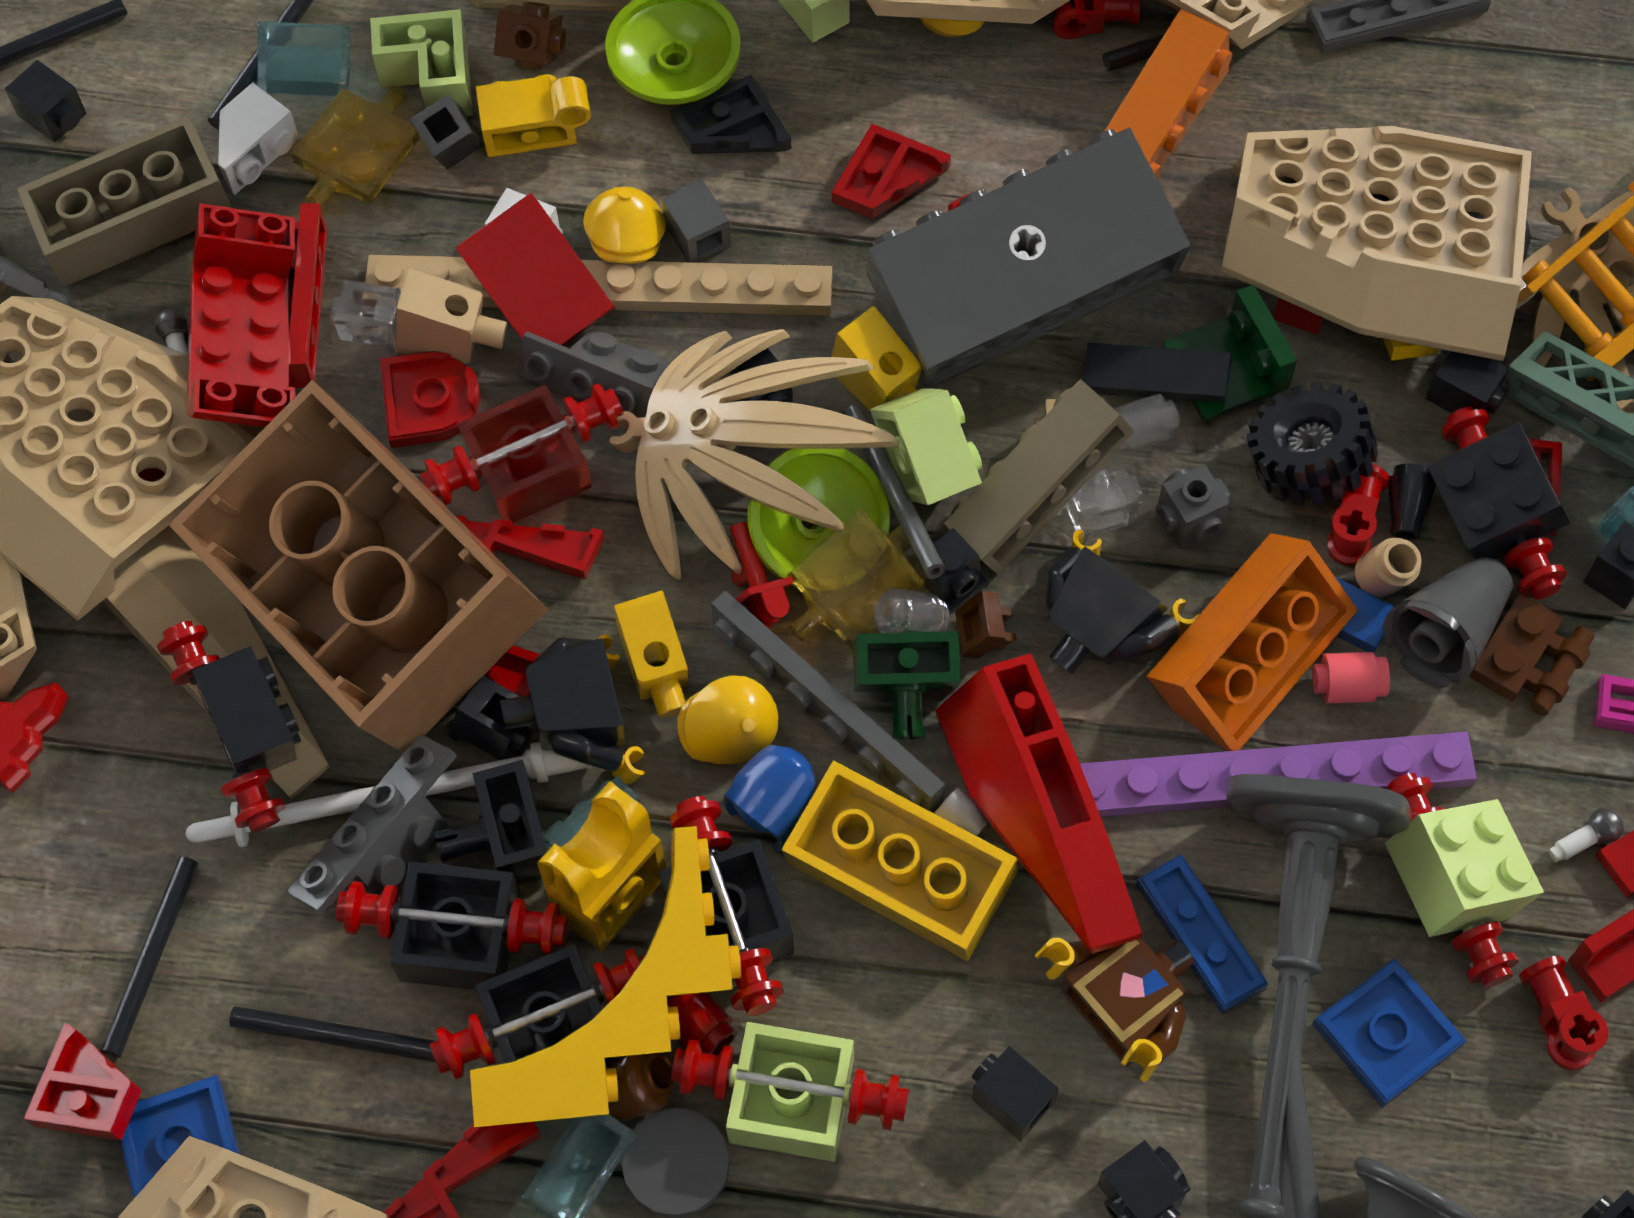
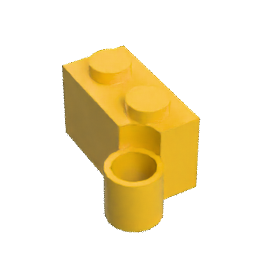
(532, 113)

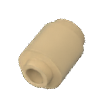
(1388, 567)

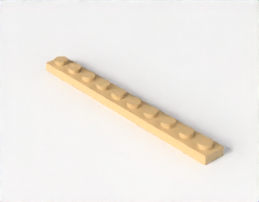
(658, 284)

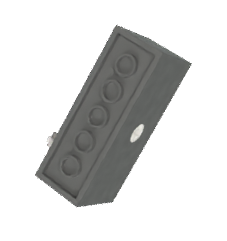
(1027, 256)

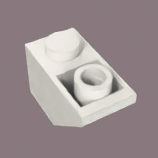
(252, 135)

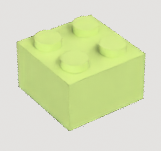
(932, 447)

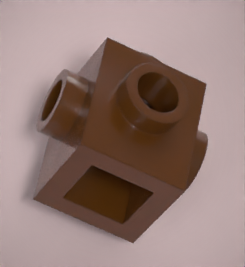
(529, 35)

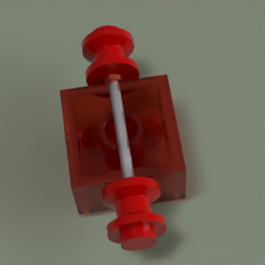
(525, 452)

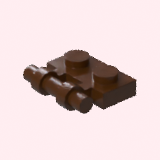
(1517, 647)

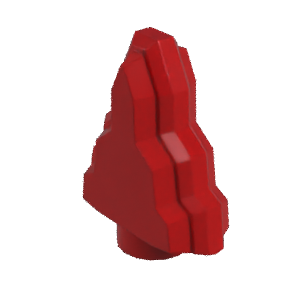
(23, 730)

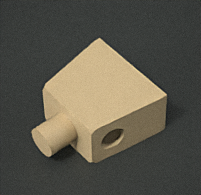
(443, 318)

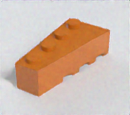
(1174, 86)

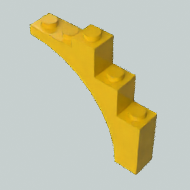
(681, 960)

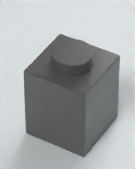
(696, 222)

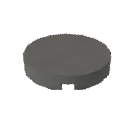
(676, 1163)

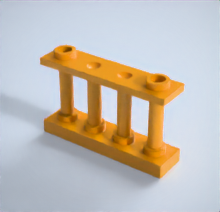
(1540, 278)

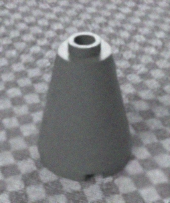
(1449, 621)

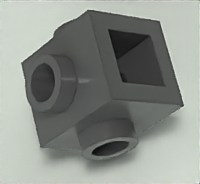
(1193, 505)

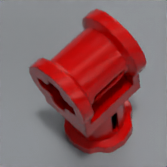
(1090, 15)
(1355, 520)
(1565, 1015)

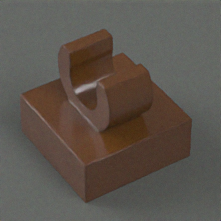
(982, 625)

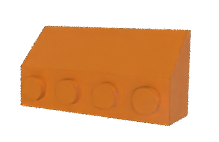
(1253, 641)

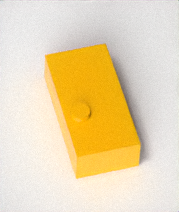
(900, 860)

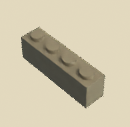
(1039, 475)

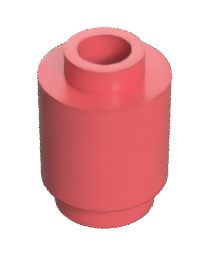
(1351, 677)

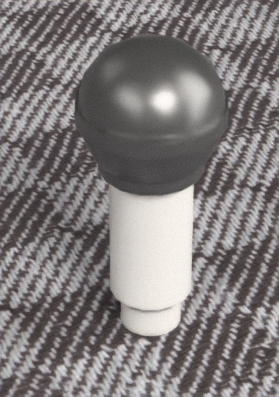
(172, 327)
(1602, 827)

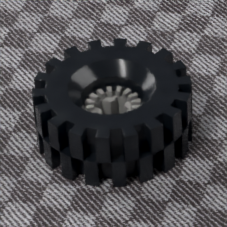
(1315, 418)

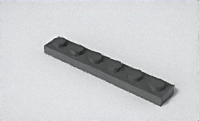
(838, 715)

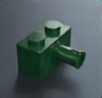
(906, 668)

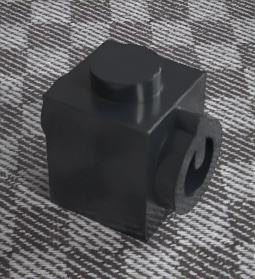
(1144, 1184)

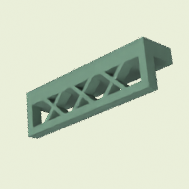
(1556, 397)

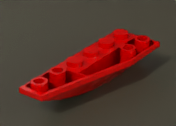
(1037, 797)

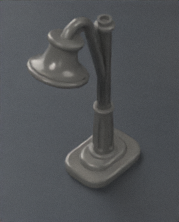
(1315, 820)

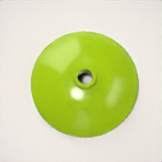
(659, 33)
(834, 479)

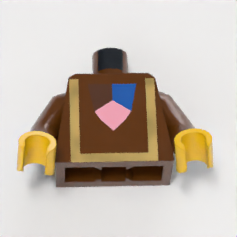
(1126, 995)

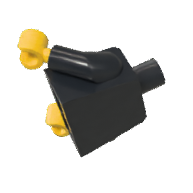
(1105, 610)
(576, 706)

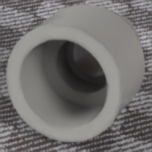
(962, 812)

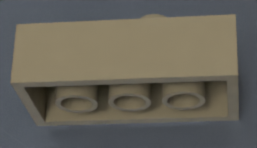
(122, 201)

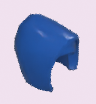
(772, 791)

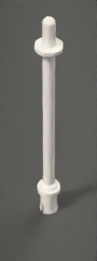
(538, 765)

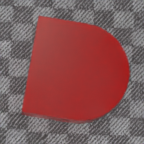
(427, 397)

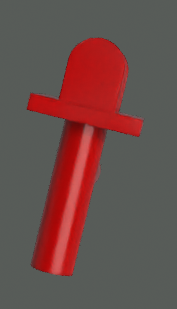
(763, 598)

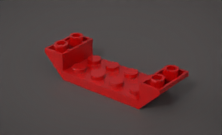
(239, 316)

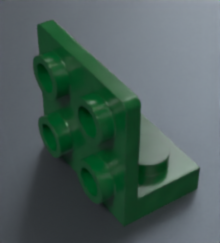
(1259, 353)

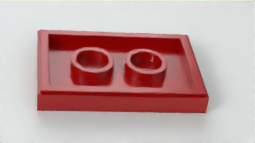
(535, 274)

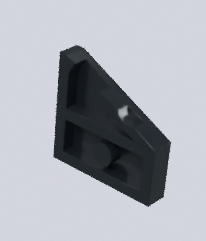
(731, 122)

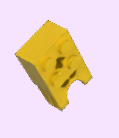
(605, 867)

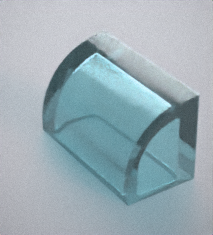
(303, 58)
(579, 1166)

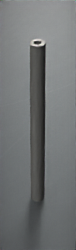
(901, 503)

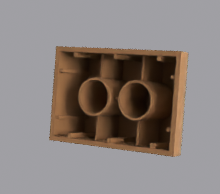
(357, 569)

